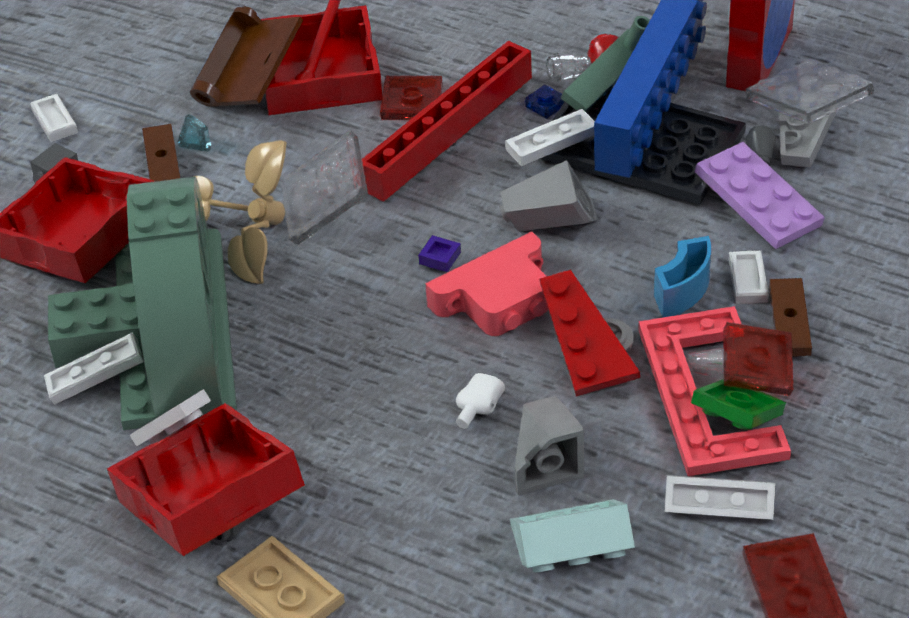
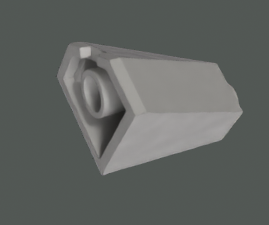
(548, 200)
(548, 446)

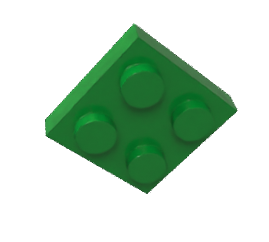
(741, 406)

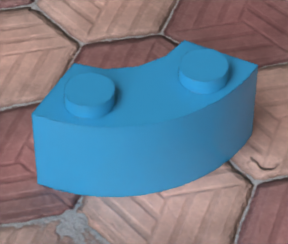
(684, 278)

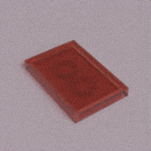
(792, 579)

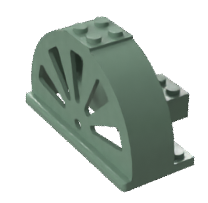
(168, 296)

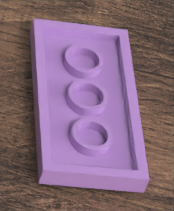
(759, 195)

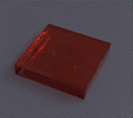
(408, 95)
(758, 359)

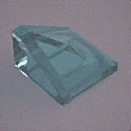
(194, 135)

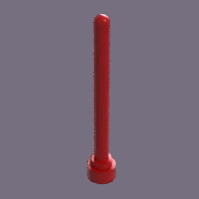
(319, 42)

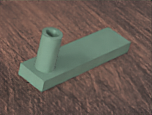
(605, 69)

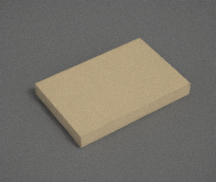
(279, 584)

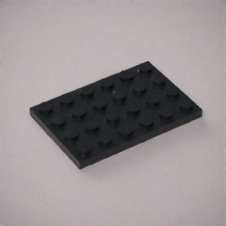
(671, 160)

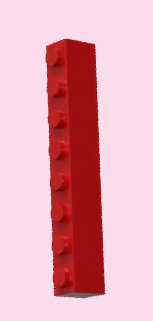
(446, 120)

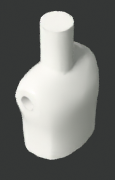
(478, 397)

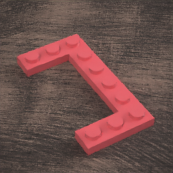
(697, 446)

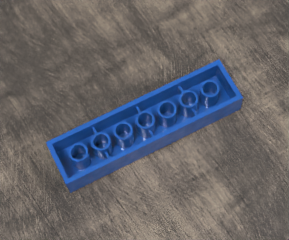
(647, 85)

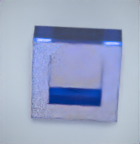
(544, 101)

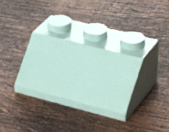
(573, 534)

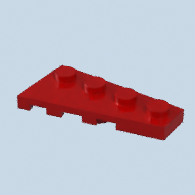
(586, 341)

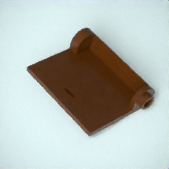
(244, 59)

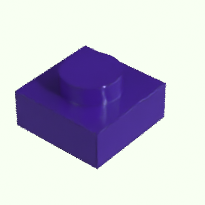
(439, 253)

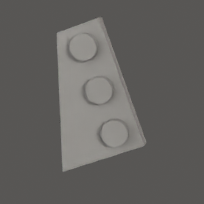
(802, 140)

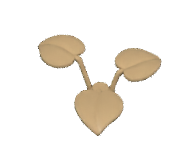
(249, 250)

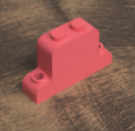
(494, 289)

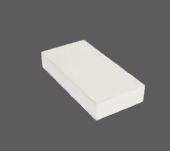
(53, 117)
(748, 277)

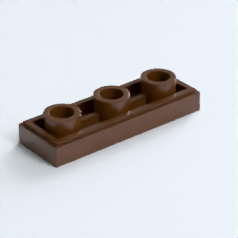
(161, 153)
(790, 313)

